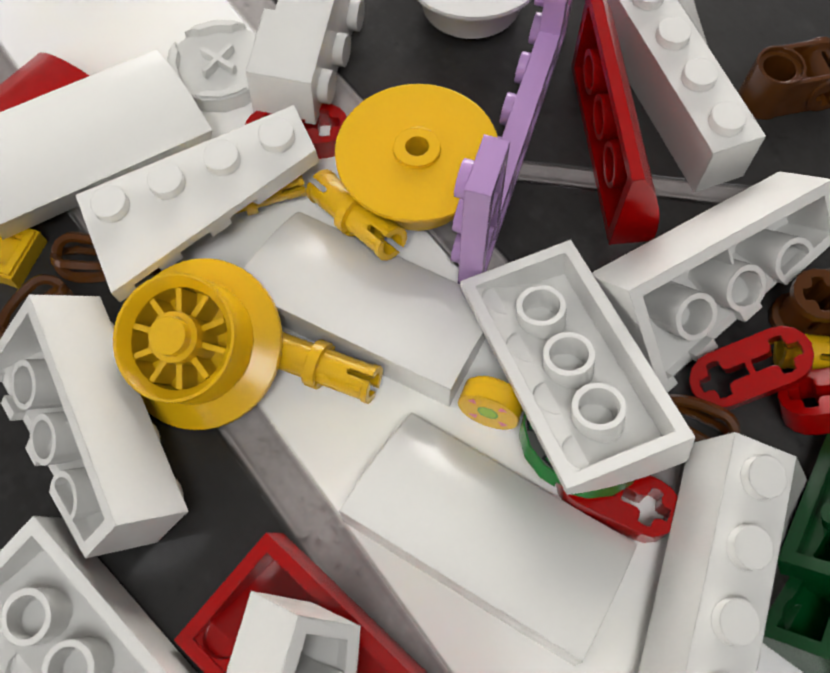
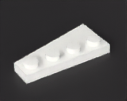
(170, 204)

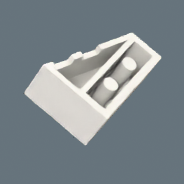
(300, 54)

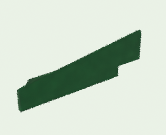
(800, 615)

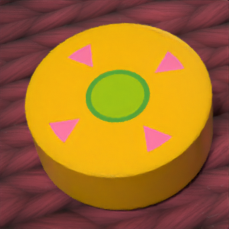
(490, 402)

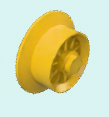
(405, 152)
(199, 343)

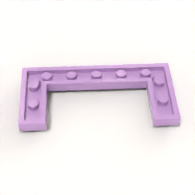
(490, 179)

